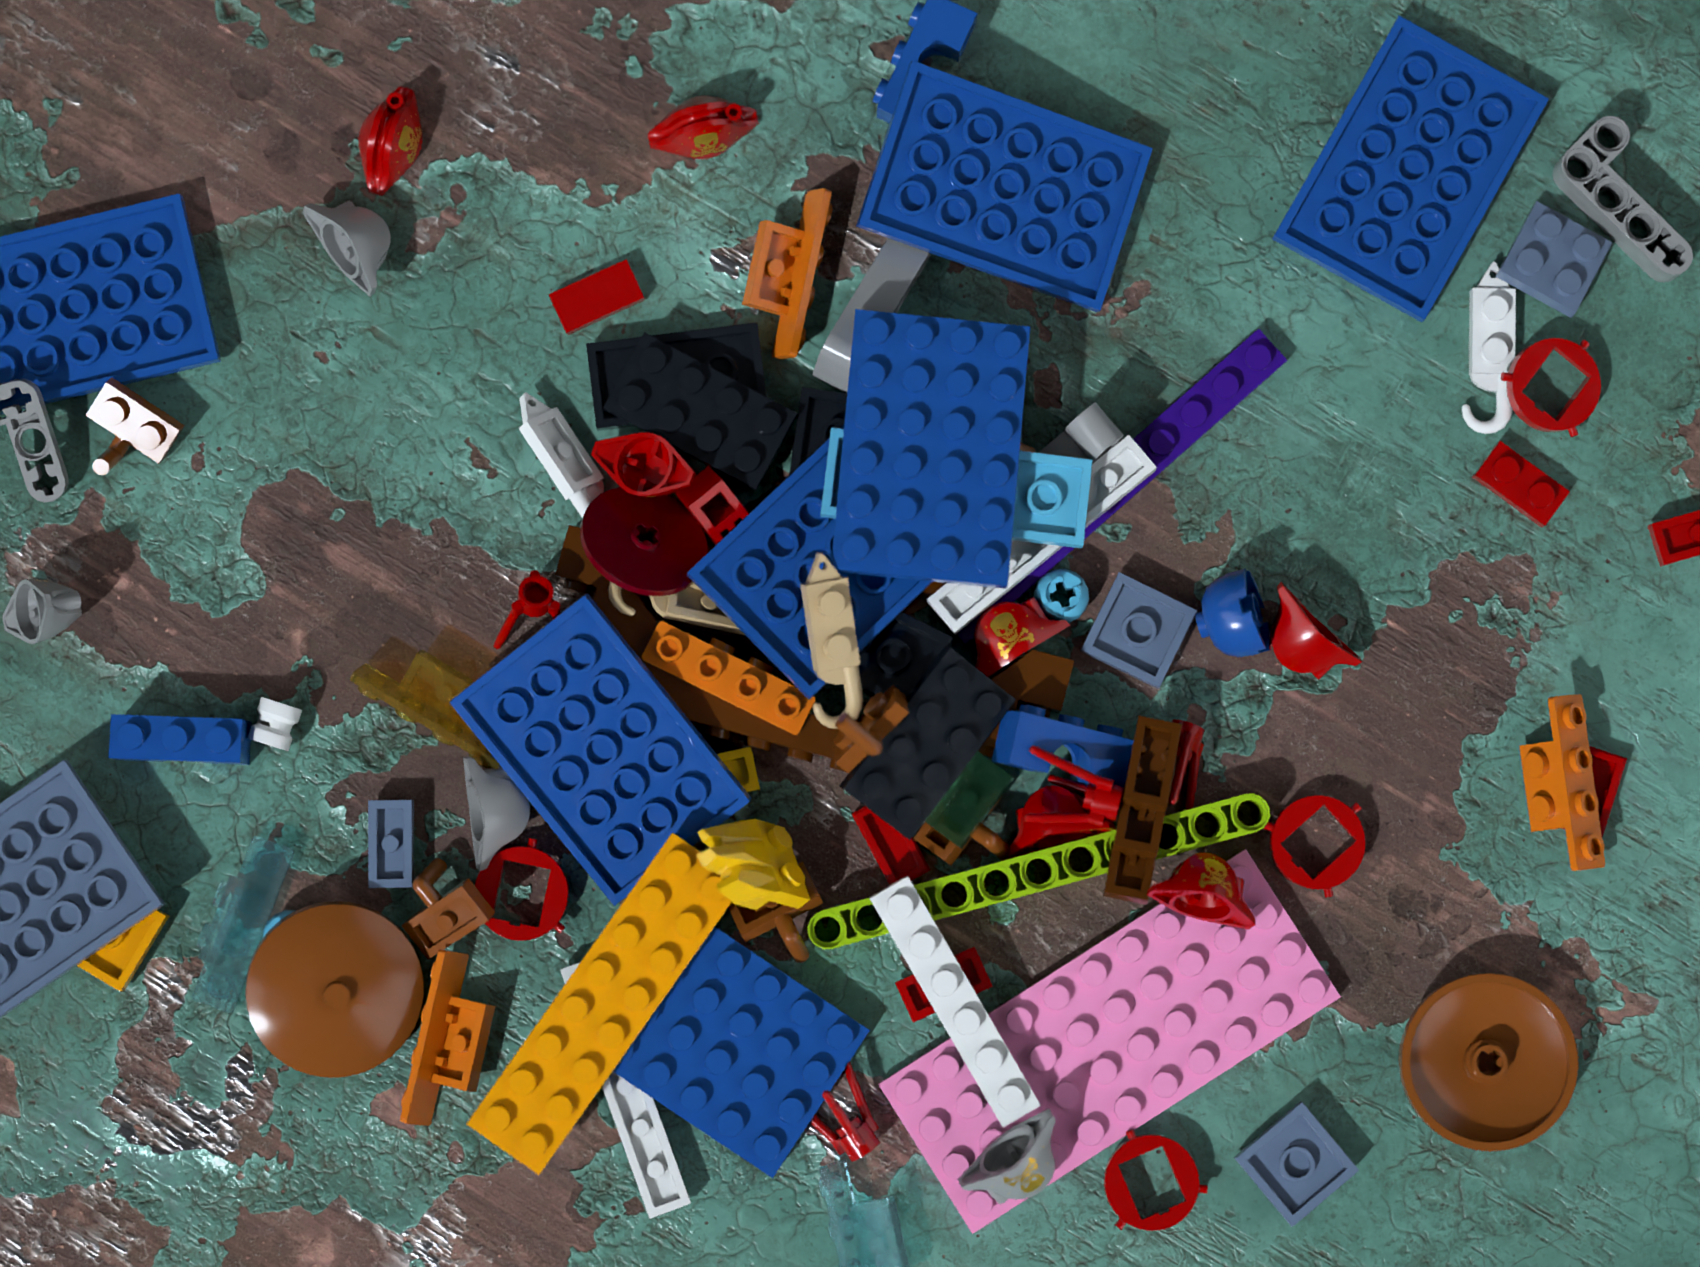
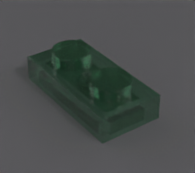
(969, 800)

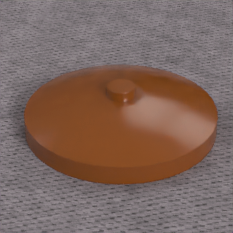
(334, 989)
(1488, 1062)

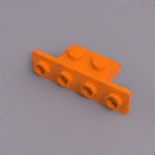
(785, 271)
(728, 677)
(1562, 783)
(449, 1040)

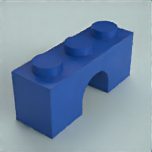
(938, 30)
(179, 739)
(1097, 750)

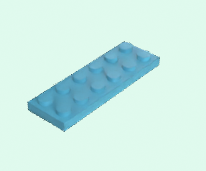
(1048, 498)

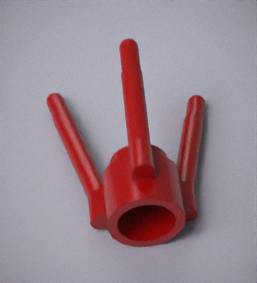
(534, 600)
(1188, 751)
(1100, 794)
(855, 1136)

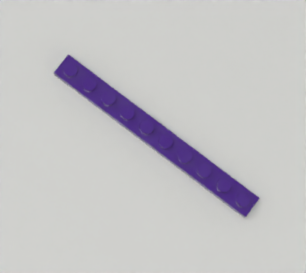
(1177, 431)

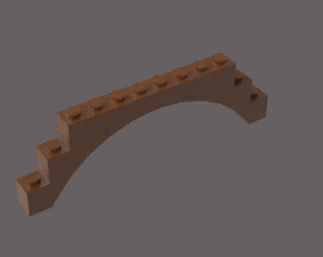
(1033, 680)

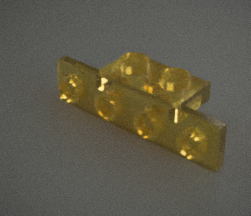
(425, 699)

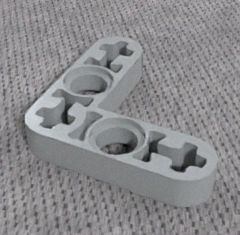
(33, 417)

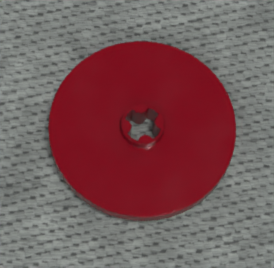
(652, 567)

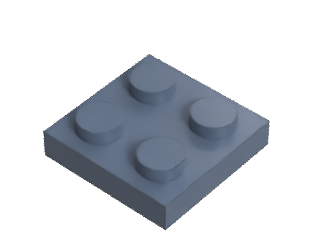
(1553, 259)
(1138, 630)
(1296, 1163)

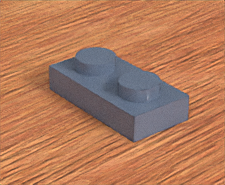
(390, 843)

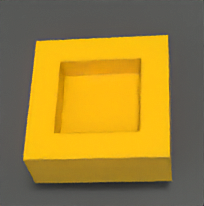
(743, 767)

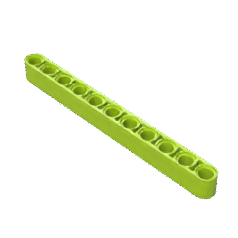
(1060, 871)

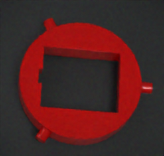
(1579, 405)
(1339, 868)
(555, 899)
(1182, 1168)

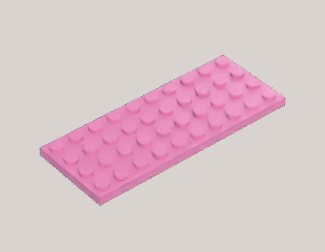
(1119, 1036)

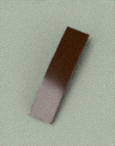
(1142, 810)

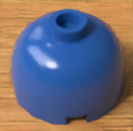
(1234, 615)

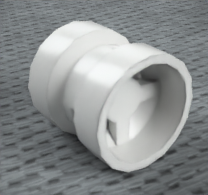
(274, 724)

